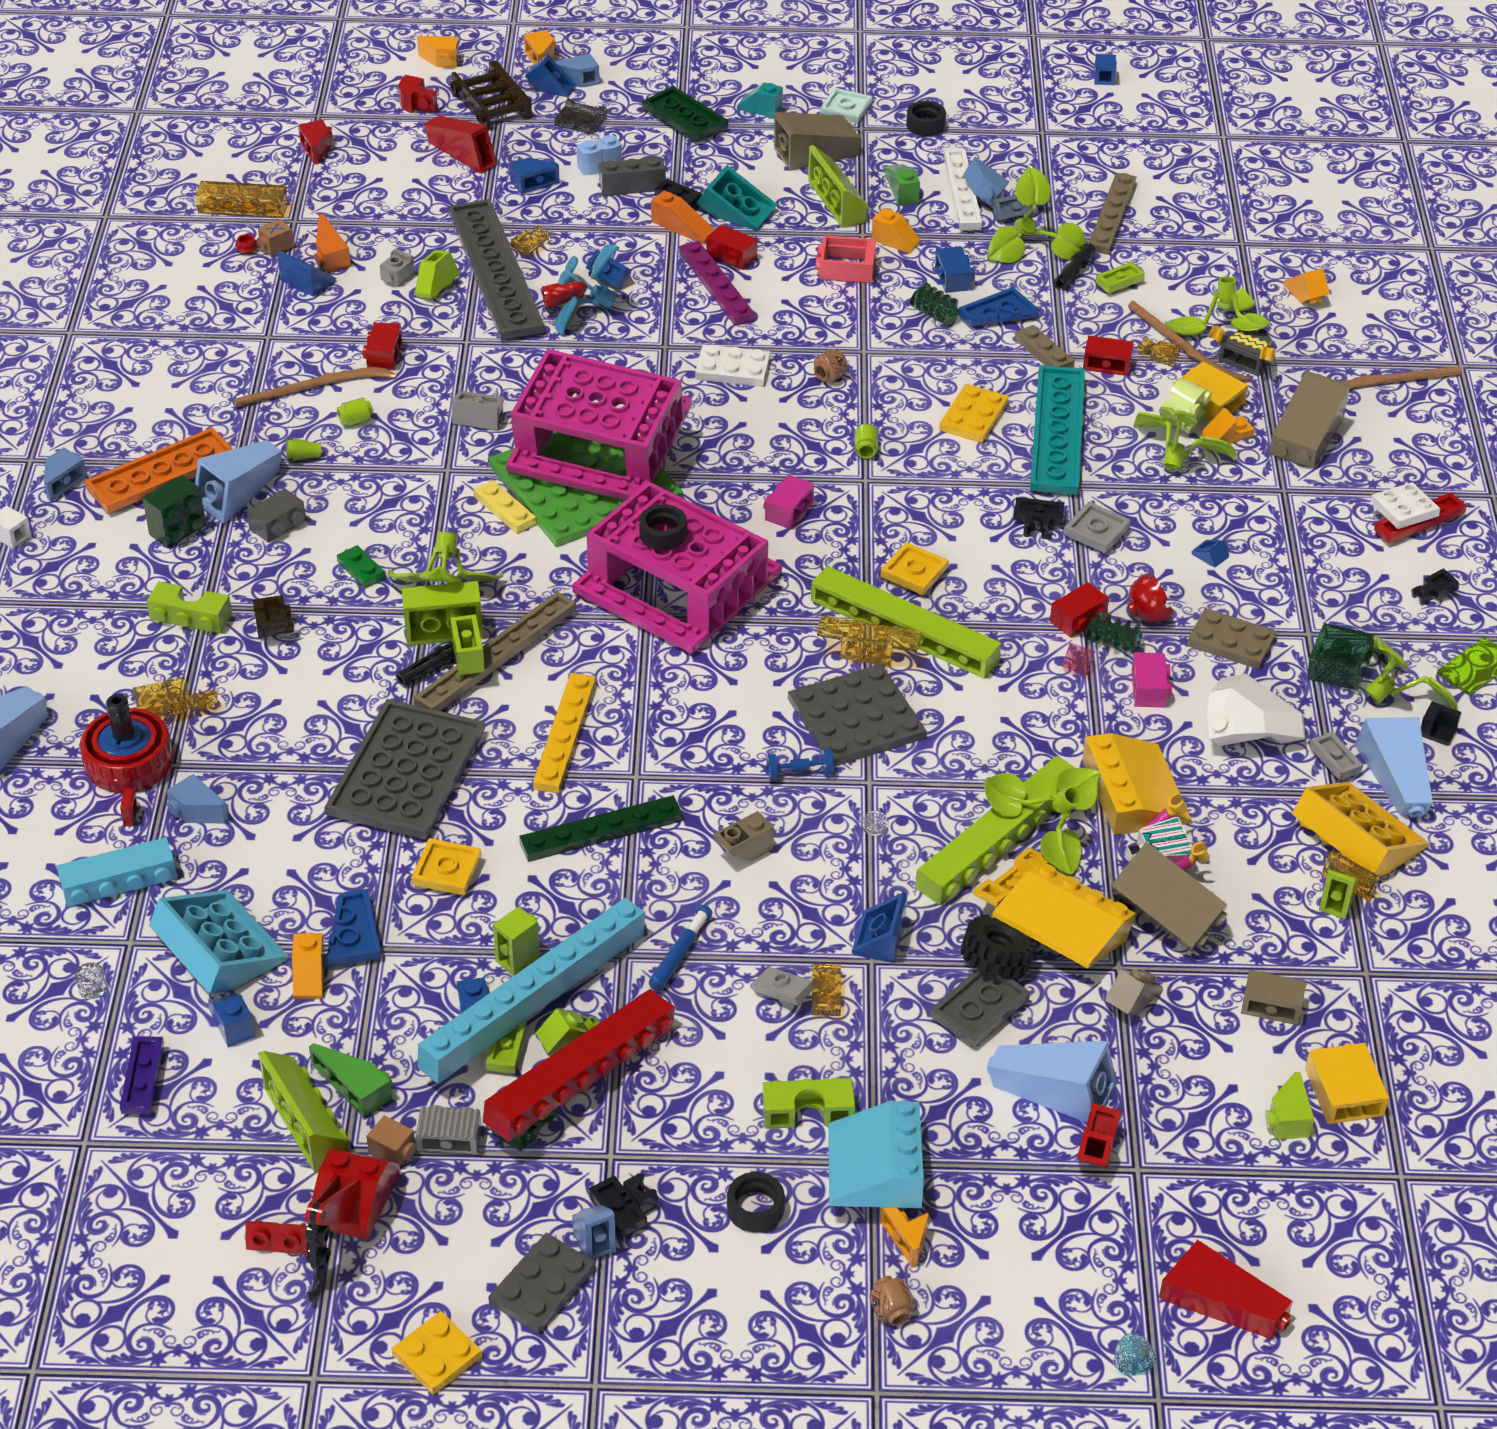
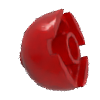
(1148, 600)

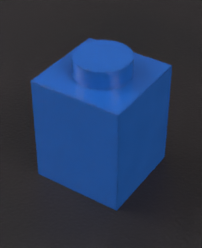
(1105, 69)

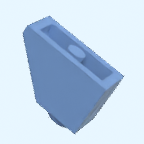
(985, 181)
(62, 472)
(196, 802)
(595, 1231)

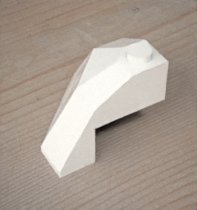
(1248, 711)

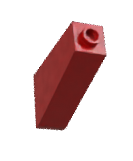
(463, 141)
(1225, 1292)

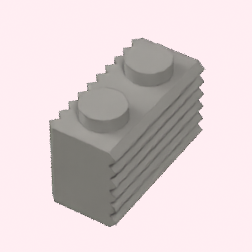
(448, 1129)

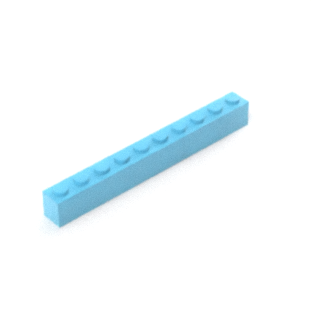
(530, 990)

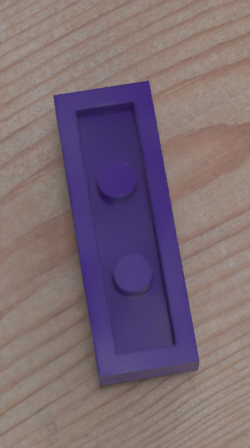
(142, 1075)

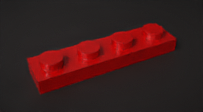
(1449, 506)

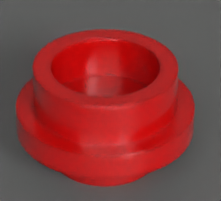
(246, 243)

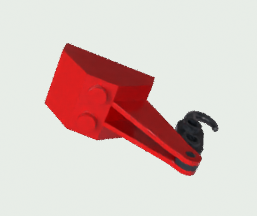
(346, 1201)

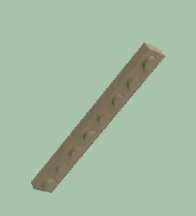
(498, 651)

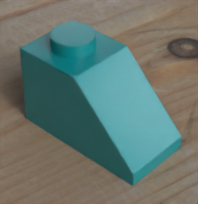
(763, 100)

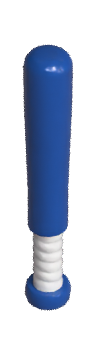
(677, 952)

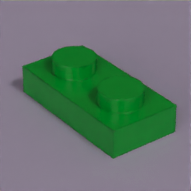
(361, 566)

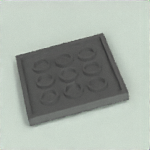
(857, 714)

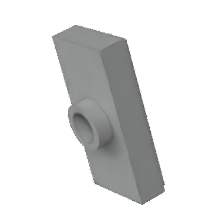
(783, 986)

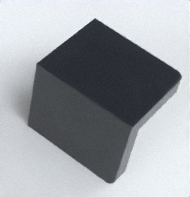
(1440, 723)

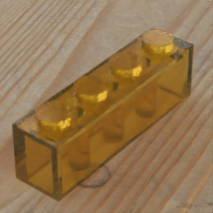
(241, 199)

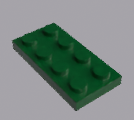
(685, 114)

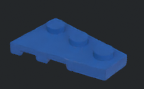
(998, 308)
(353, 931)

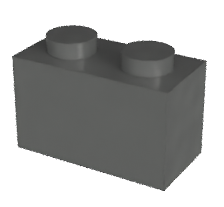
(276, 515)

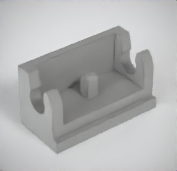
(477, 410)

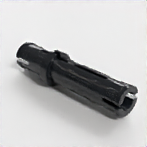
(1078, 262)
(440, 656)

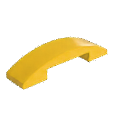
(997, 890)

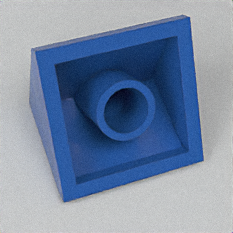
(303, 275)
(881, 929)

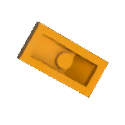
(1228, 428)
(906, 1234)

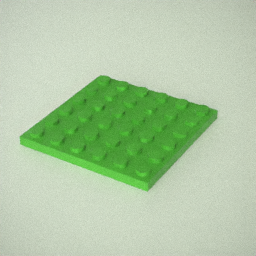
(566, 511)

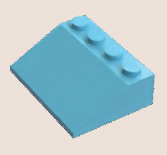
(215, 939)
(877, 1157)

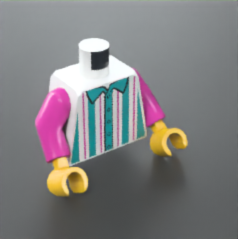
(1170, 838)

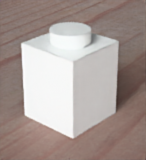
(13, 527)

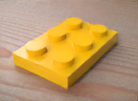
(974, 413)

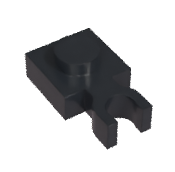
(1438, 585)

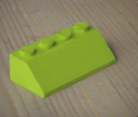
(835, 189)
(301, 1107)

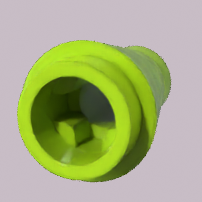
(300, 449)

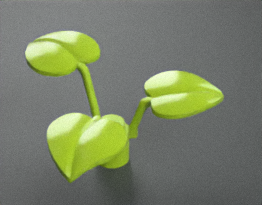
(1006, 243)
(1228, 299)
(1175, 452)
(445, 548)
(1384, 684)
(1076, 791)

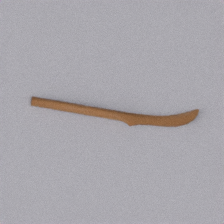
(1180, 342)
(1404, 376)
(312, 383)

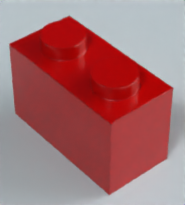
(732, 247)
(383, 345)
(1108, 355)
(1076, 609)

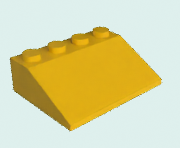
(1131, 781)
(1357, 827)
(1065, 915)

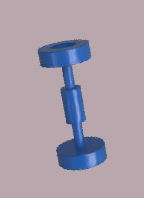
(799, 764)

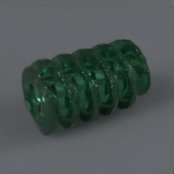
(935, 304)
(1115, 633)

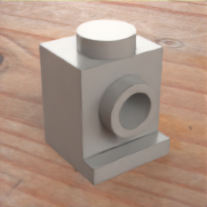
(397, 268)

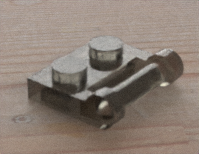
(579, 121)

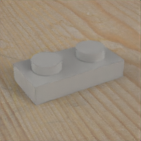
(1336, 756)

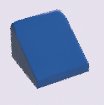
(1211, 552)

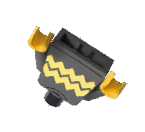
(1245, 349)

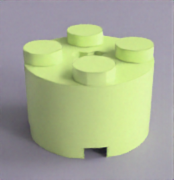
(1189, 398)

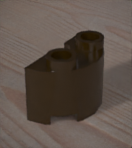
(272, 616)

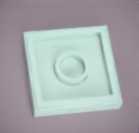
(846, 103)

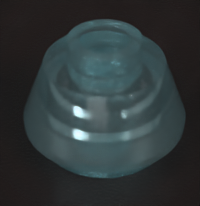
(1133, 1355)

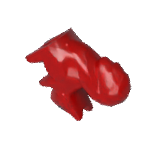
(559, 293)

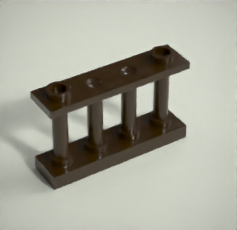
(503, 84)

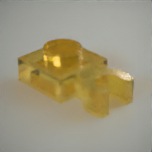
(530, 241)
(1161, 352)

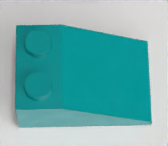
(736, 200)

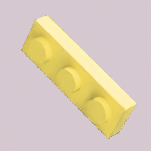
(505, 507)

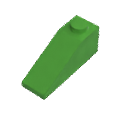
(903, 183)
(353, 1078)

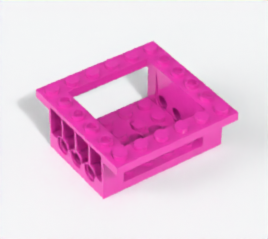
(642, 427)
(717, 579)

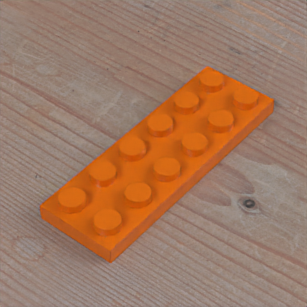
(145, 474)

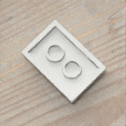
(732, 365)

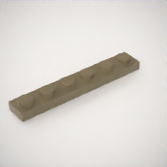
(1112, 212)

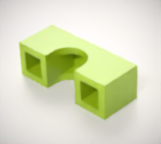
(206, 614)
(785, 1098)

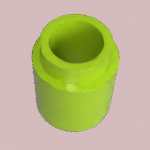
(354, 411)
(866, 441)

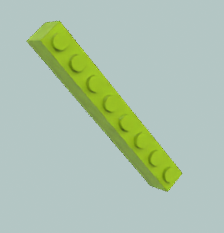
(939, 635)
(987, 839)

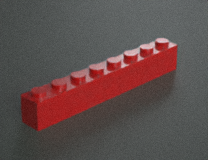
(578, 1065)

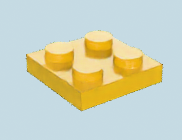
(914, 568)
(446, 866)
(437, 1352)

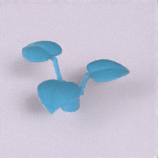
(599, 294)

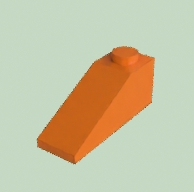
(678, 216)
(331, 249)

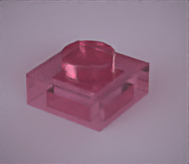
(1078, 658)

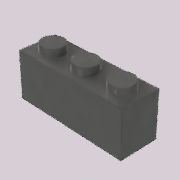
(631, 176)

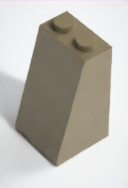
(827, 132)
(1310, 419)
(1169, 897)

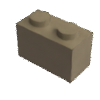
(1273, 997)

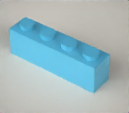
(116, 872)

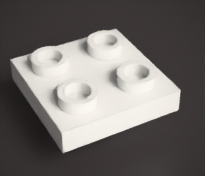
(1405, 505)

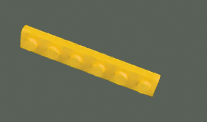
(564, 733)

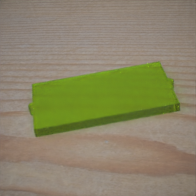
(1472, 667)

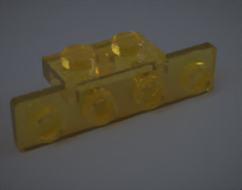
(868, 641)
(171, 697)

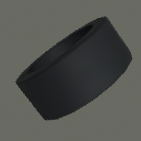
(926, 126)
(663, 539)
(756, 1221)

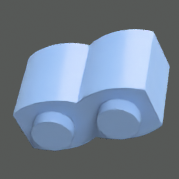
(592, 153)

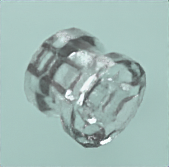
(95, 975)

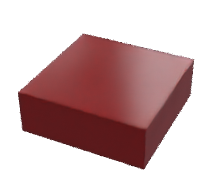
(129, 806)

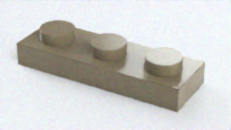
(1043, 348)

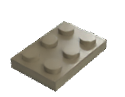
(1231, 638)

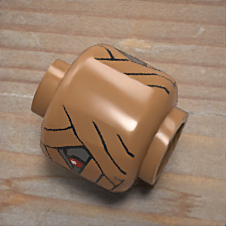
(830, 365)
(892, 1300)

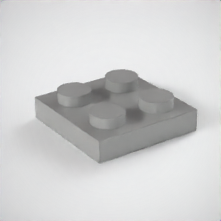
(1097, 527)

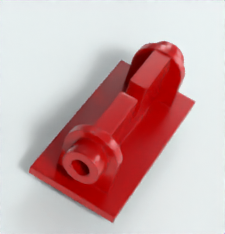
(276, 1237)

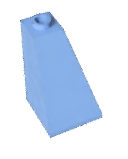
(235, 477)
(20, 717)
(1398, 762)
(1056, 1074)

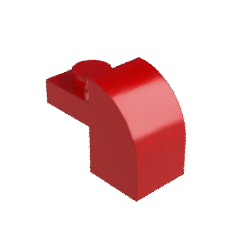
(415, 96)
(1099, 1136)

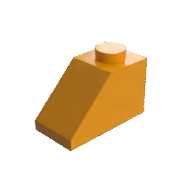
(539, 45)
(439, 50)
(894, 231)
(1308, 286)
(308, 966)

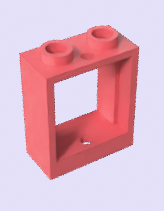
(846, 248)

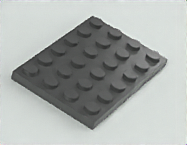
(405, 769)

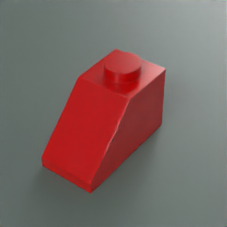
(315, 139)

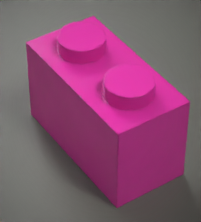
(789, 501)
(1150, 680)

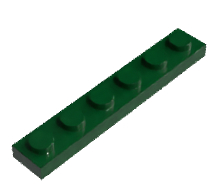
(600, 828)

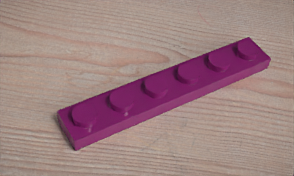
(716, 283)

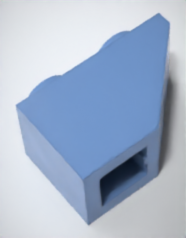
(580, 69)

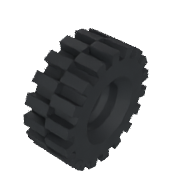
(997, 947)

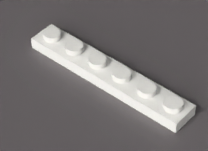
(963, 197)

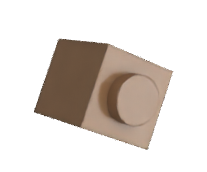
(275, 237)
(391, 1141)

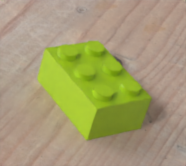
(431, 606)

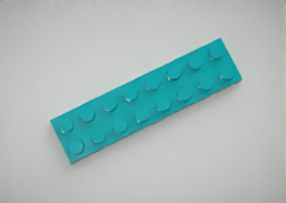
(1058, 430)

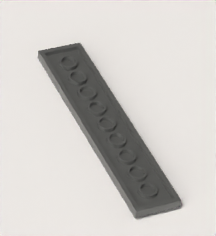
(496, 269)

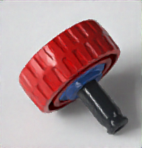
(126, 747)

